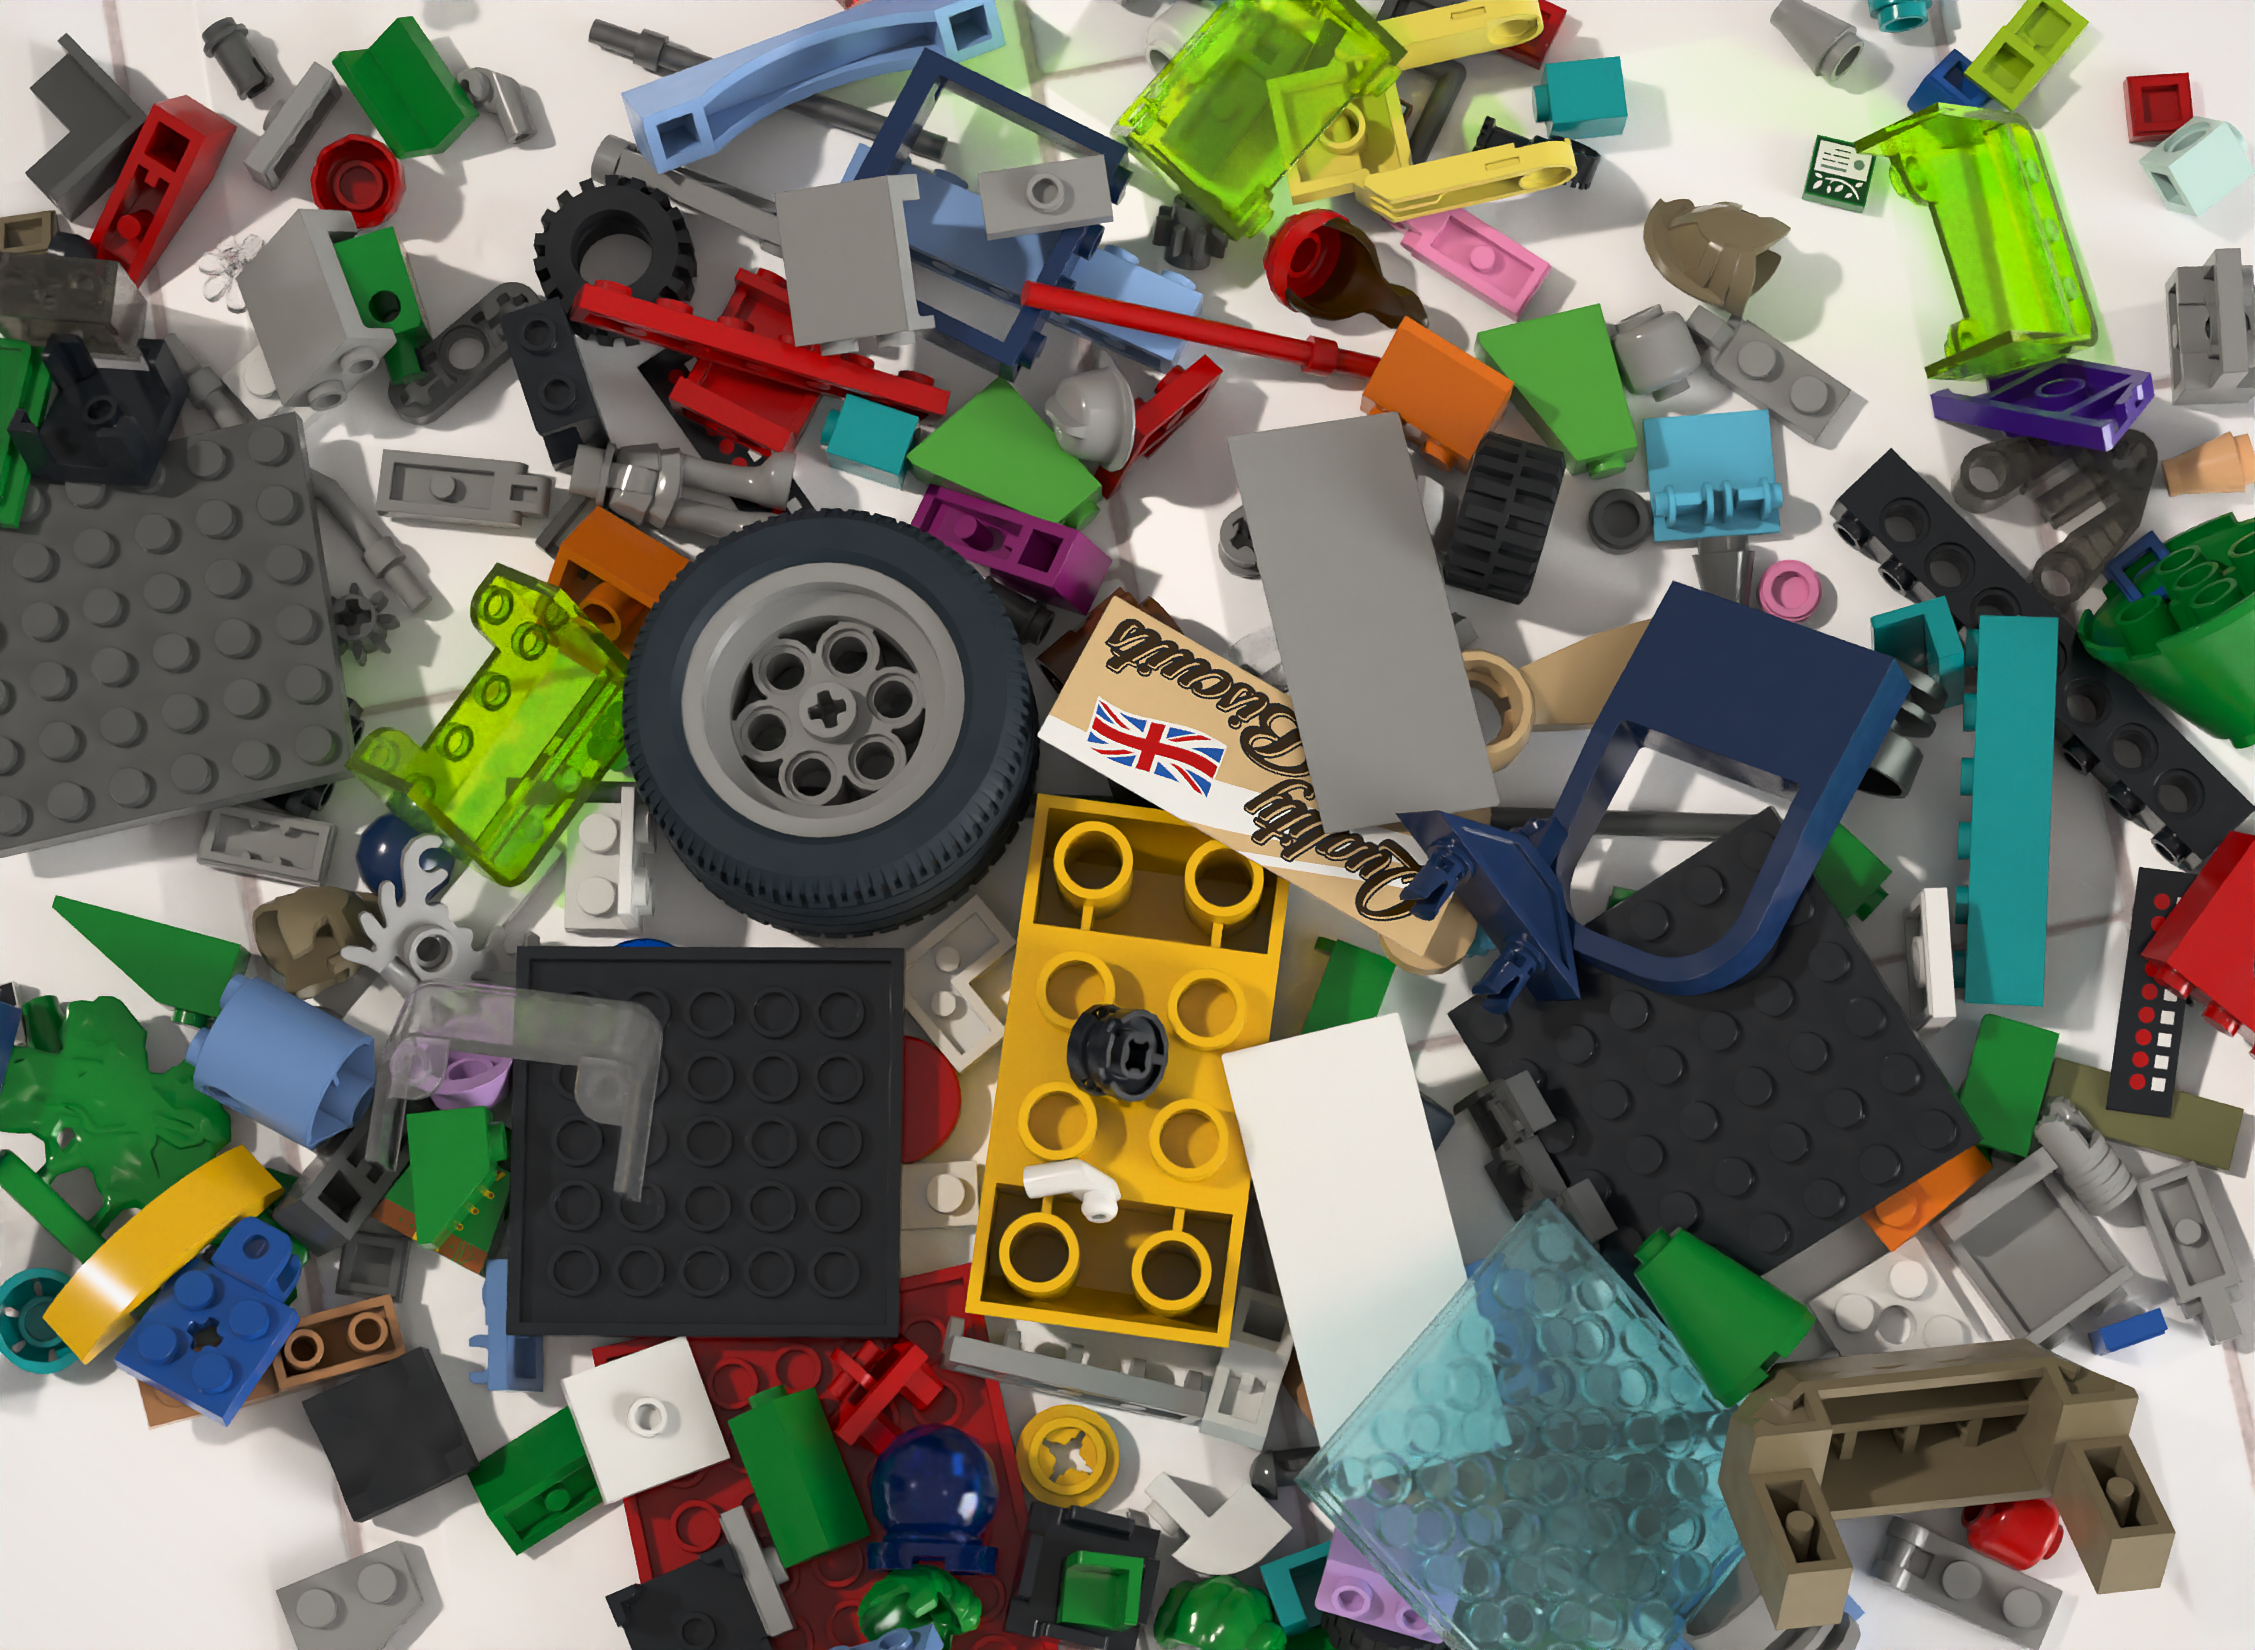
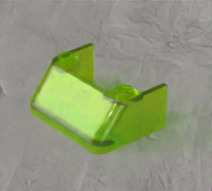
(1997, 234)

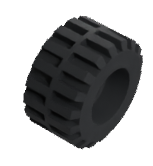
(609, 212)
(1504, 518)

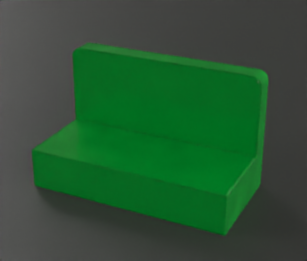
(407, 91)
(2007, 1083)
(537, 1482)

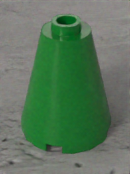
(1719, 1312)

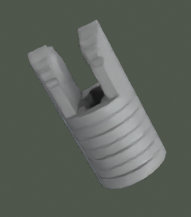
(2083, 1157)

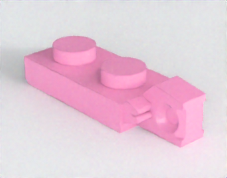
(1475, 258)

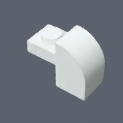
(1249, 1370)
(1228, 1540)

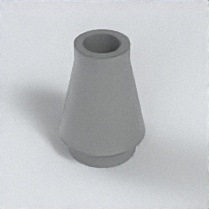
(1819, 38)

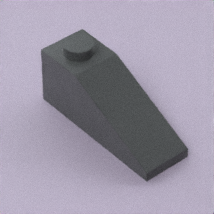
(341, 1187)

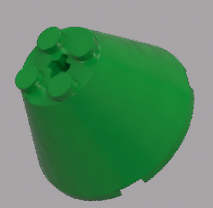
(2200, 640)

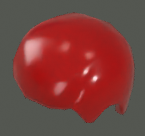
(360, 178)

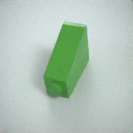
(1566, 387)
(1007, 457)

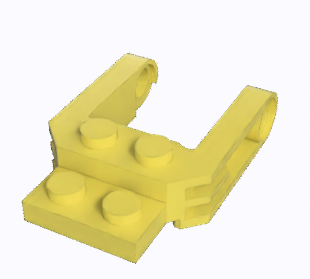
(1369, 144)

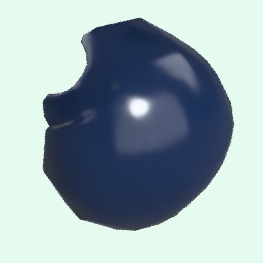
(381, 851)

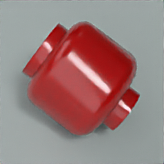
(2014, 1531)

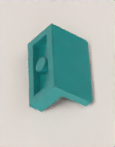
(1924, 637)

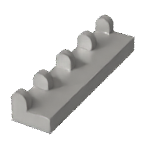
(1071, 1377)

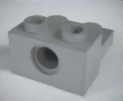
(2218, 295)

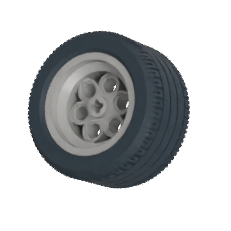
(800, 598)

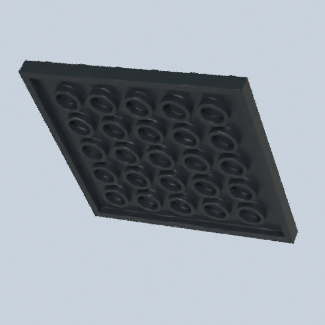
(1735, 1108)
(764, 1159)

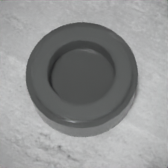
(1619, 521)

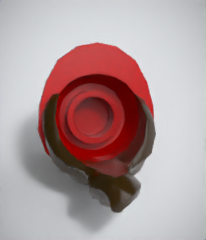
(1333, 272)

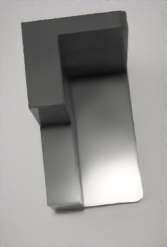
(100, 126)

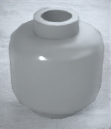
(1655, 353)

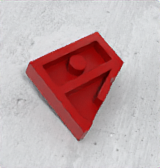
(1176, 400)

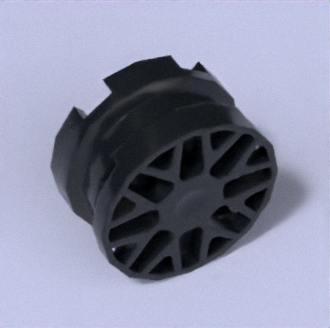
(1117, 1052)

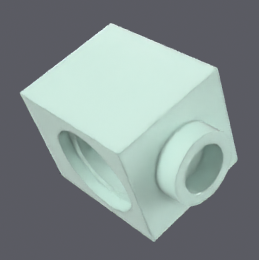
(2198, 165)

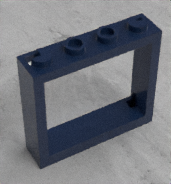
(897, 138)

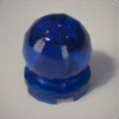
(934, 1500)

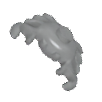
(419, 938)

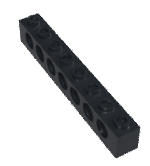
(2122, 713)

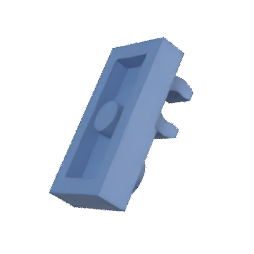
(513, 1362)

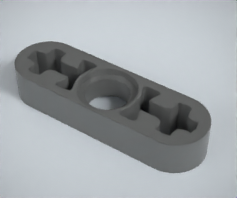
(465, 379)

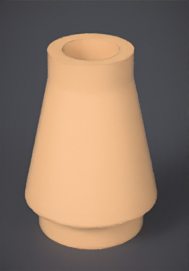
(2212, 467)

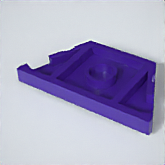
(2055, 401)

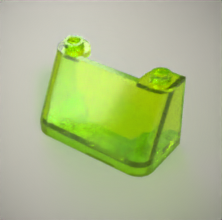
(1253, 100)

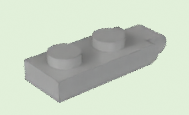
(460, 490)

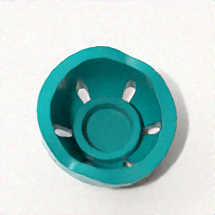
(30, 1326)

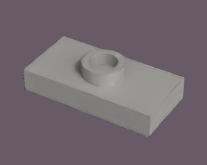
(292, 126)
(1045, 197)
(268, 844)
(760, 1570)

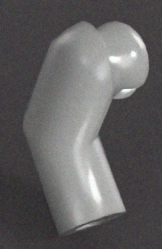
(502, 97)

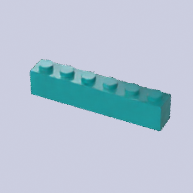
(2009, 810)

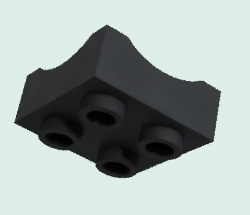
(391, 1434)

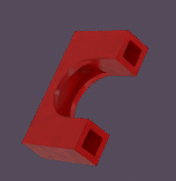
(2210, 940)

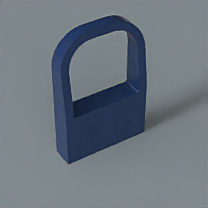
(1754, 706)

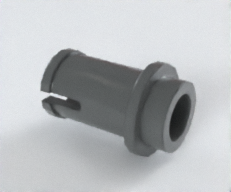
(235, 55)
(1029, 618)

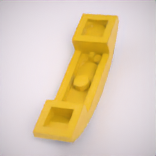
(155, 1246)

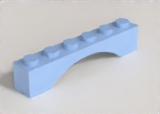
(715, 101)

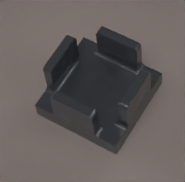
(1047, 1539)

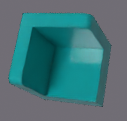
(1293, 1587)

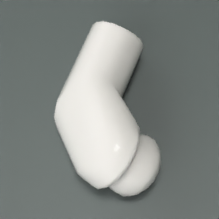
(1078, 1179)

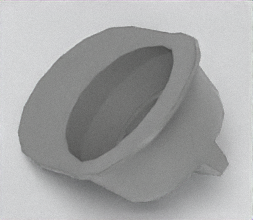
(1095, 414)

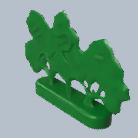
(128, 1125)

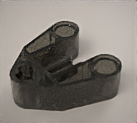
(2029, 461)

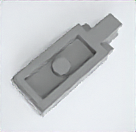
(1767, 373)
(2192, 1248)

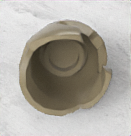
(1713, 250)
(304, 936)

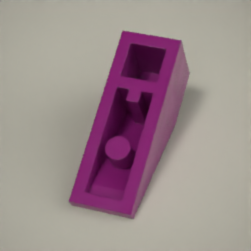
(1016, 548)

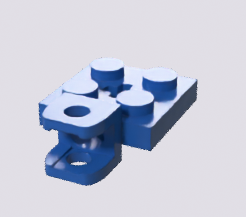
(239, 1297)

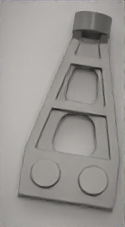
(692, 188)

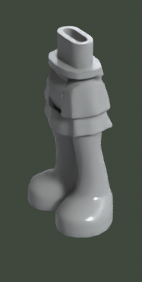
(647, 485)

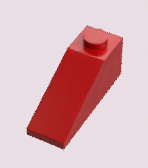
(161, 183)

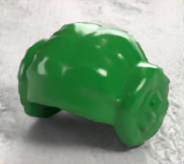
(1218, 1616)

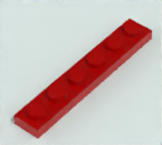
(734, 345)

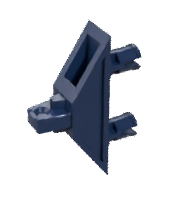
(1508, 891)

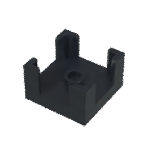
(102, 420)
(692, 1608)

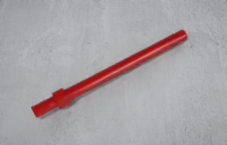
(1314, 355)

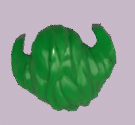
(918, 1599)

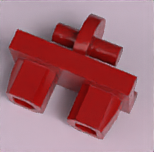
(897, 1370)

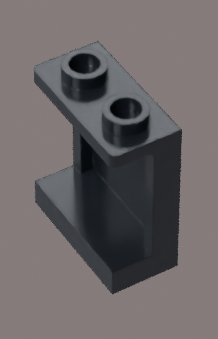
(554, 380)

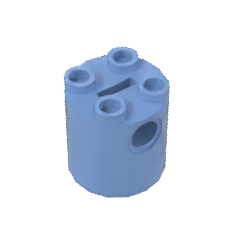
(284, 1063)

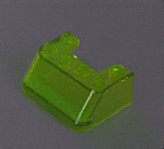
(517, 741)

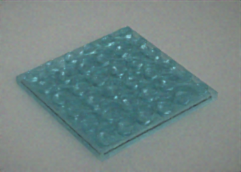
(1538, 1461)

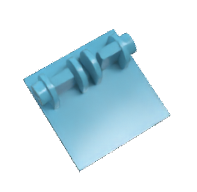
(1711, 475)

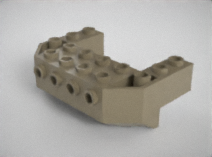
(1931, 1436)

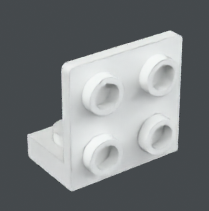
(606, 866)

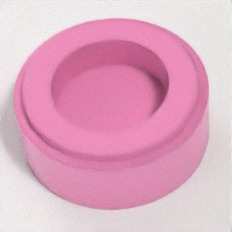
(1789, 591)

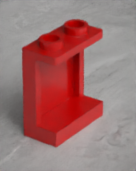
(741, 405)

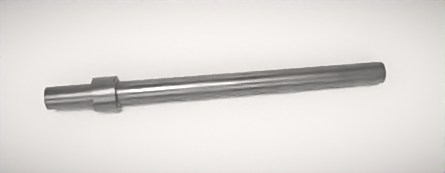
(654, 51)

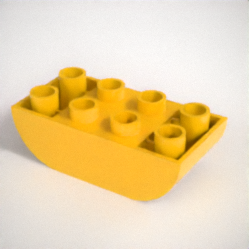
(1159, 921)

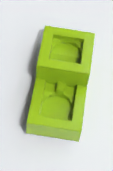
(2025, 51)

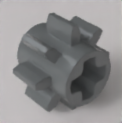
(1187, 236)
(372, 633)

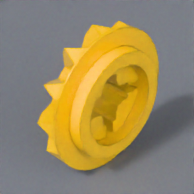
(1062, 1425)

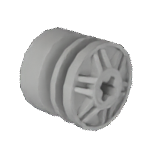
(1740, 1621)

